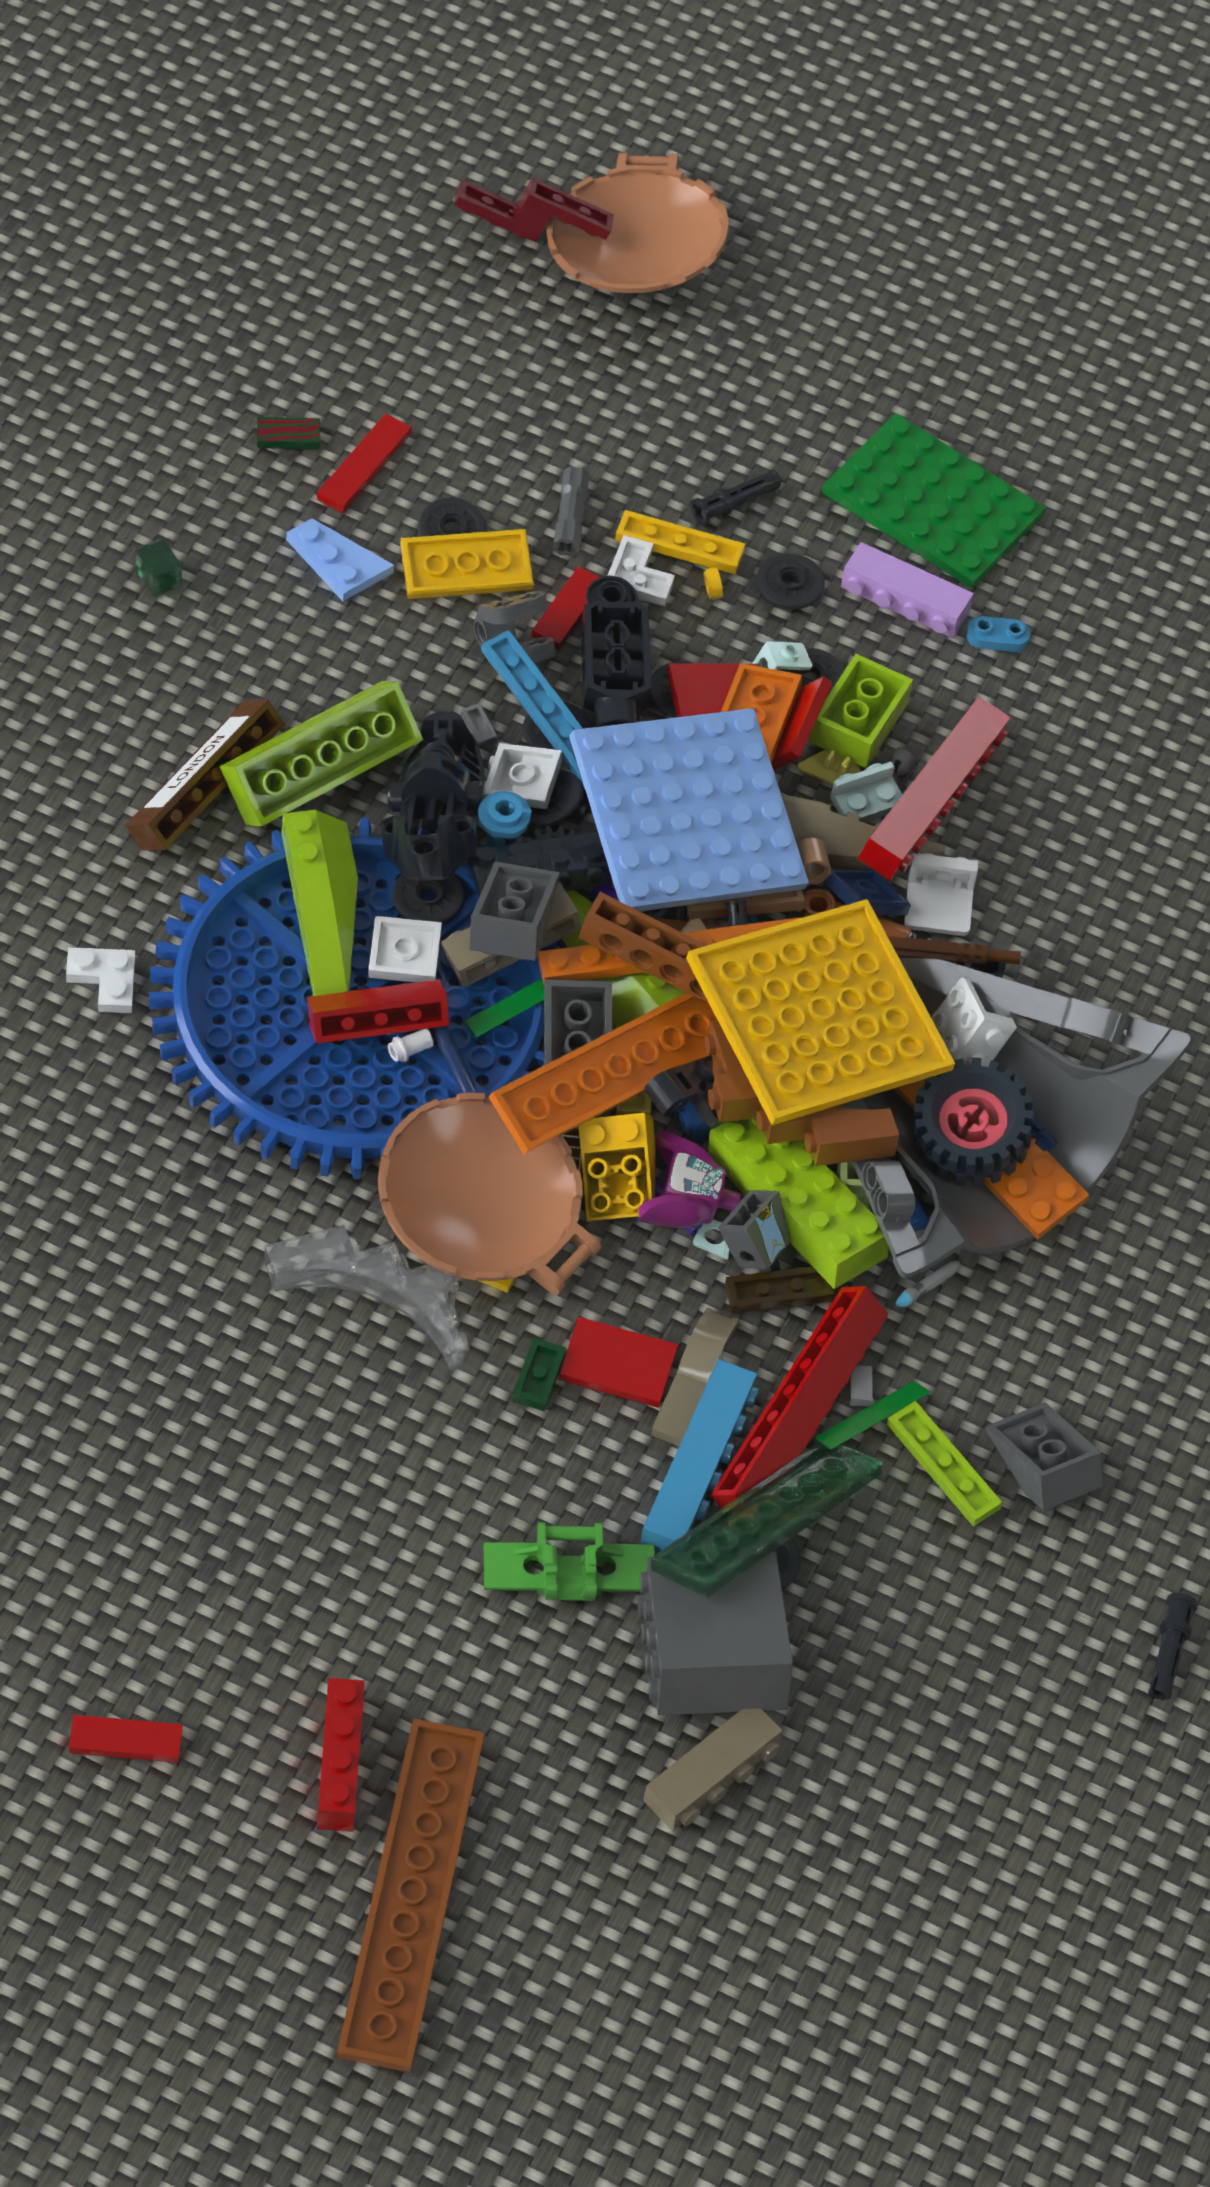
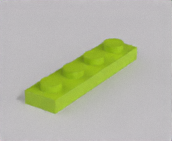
(944, 1463)

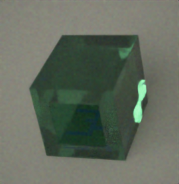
(158, 567)

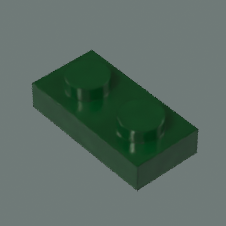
(539, 1374)

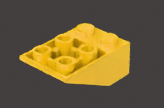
(617, 1165)

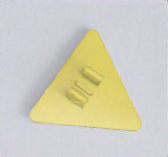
(828, 766)

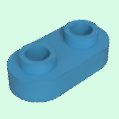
(998, 634)

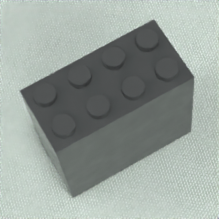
(717, 1649)

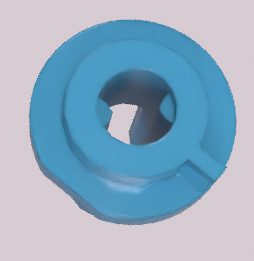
(503, 817)

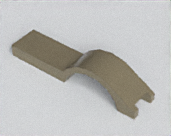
(693, 1375)

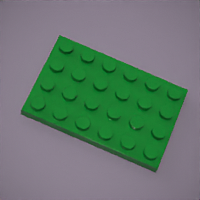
(933, 500)

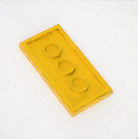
(466, 564)

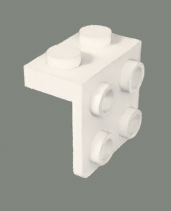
(940, 894)
(969, 1028)

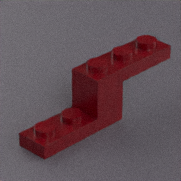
(533, 210)

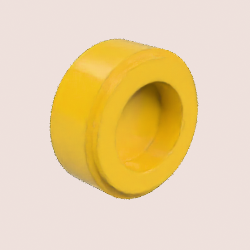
(713, 583)

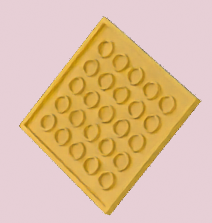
(820, 1011)

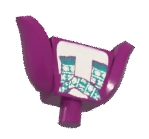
(690, 1186)

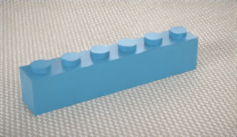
(701, 1455)

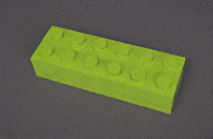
(321, 753)
(820, 1211)

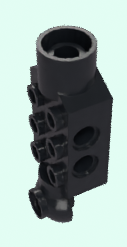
(615, 652)

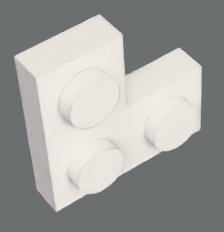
(632, 564)
(110, 969)

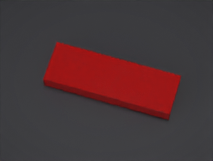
(565, 609)
(125, 1738)

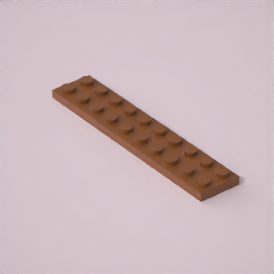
(411, 1896)

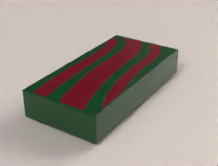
(288, 433)

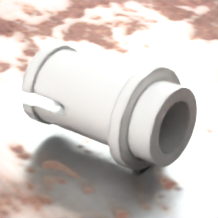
(403, 1047)

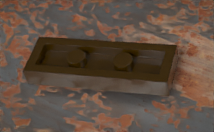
(777, 1289)

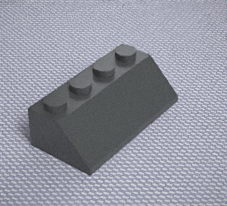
(575, 1016)

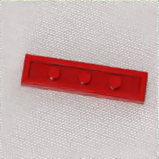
(364, 463)

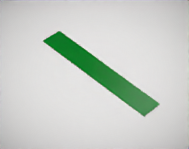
(507, 1008)
(872, 1415)

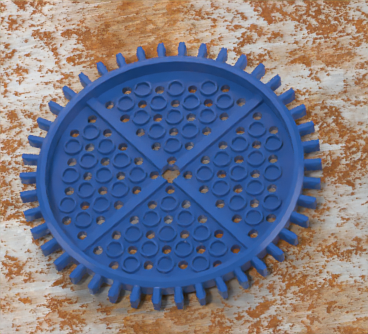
(291, 1115)

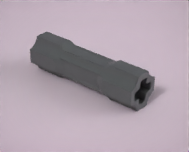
(569, 524)

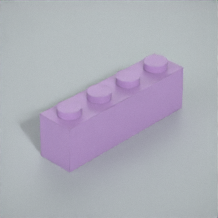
(907, 590)

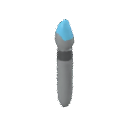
(910, 1295)

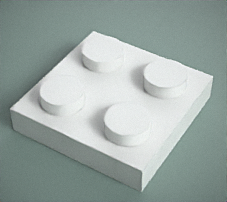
(404, 949)

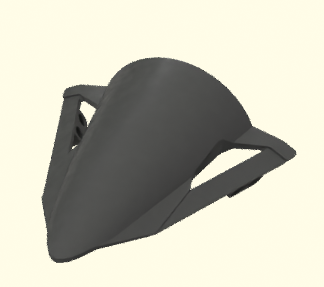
(1078, 1105)

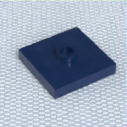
(860, 885)

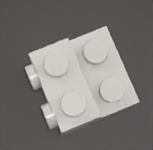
(525, 772)

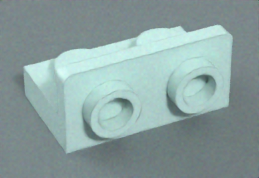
(867, 792)

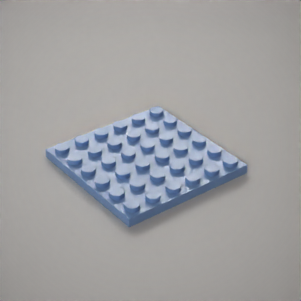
(688, 810)

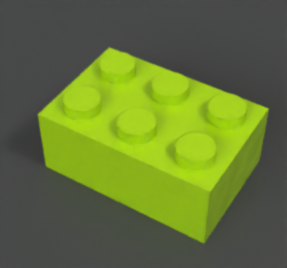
(861, 710)

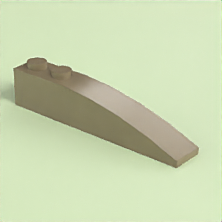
(841, 834)

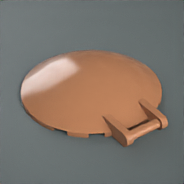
(660, 231)
(473, 1199)

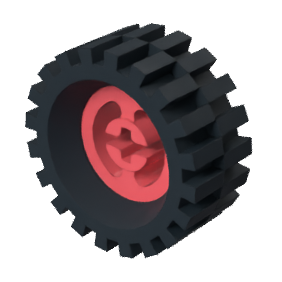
(955, 1101)

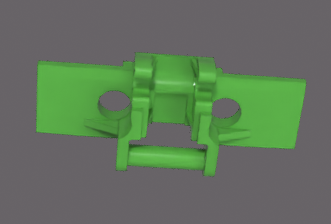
(565, 1575)

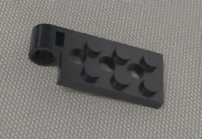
(682, 1084)

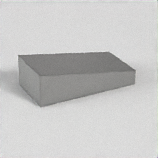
(478, 724)
(861, 1386)

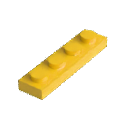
(682, 542)

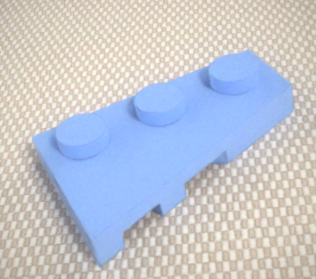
(337, 560)

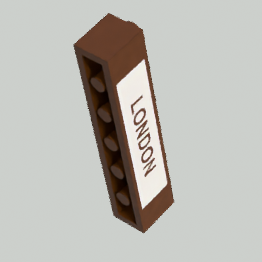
(200, 776)

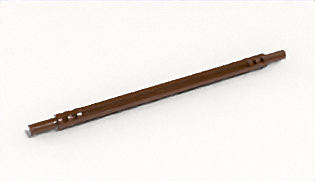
(912, 947)

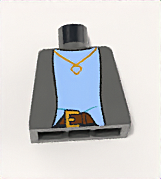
(757, 1231)

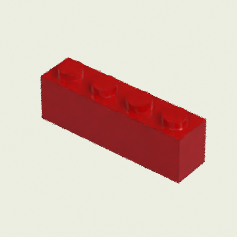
(378, 1011)
(340, 1755)

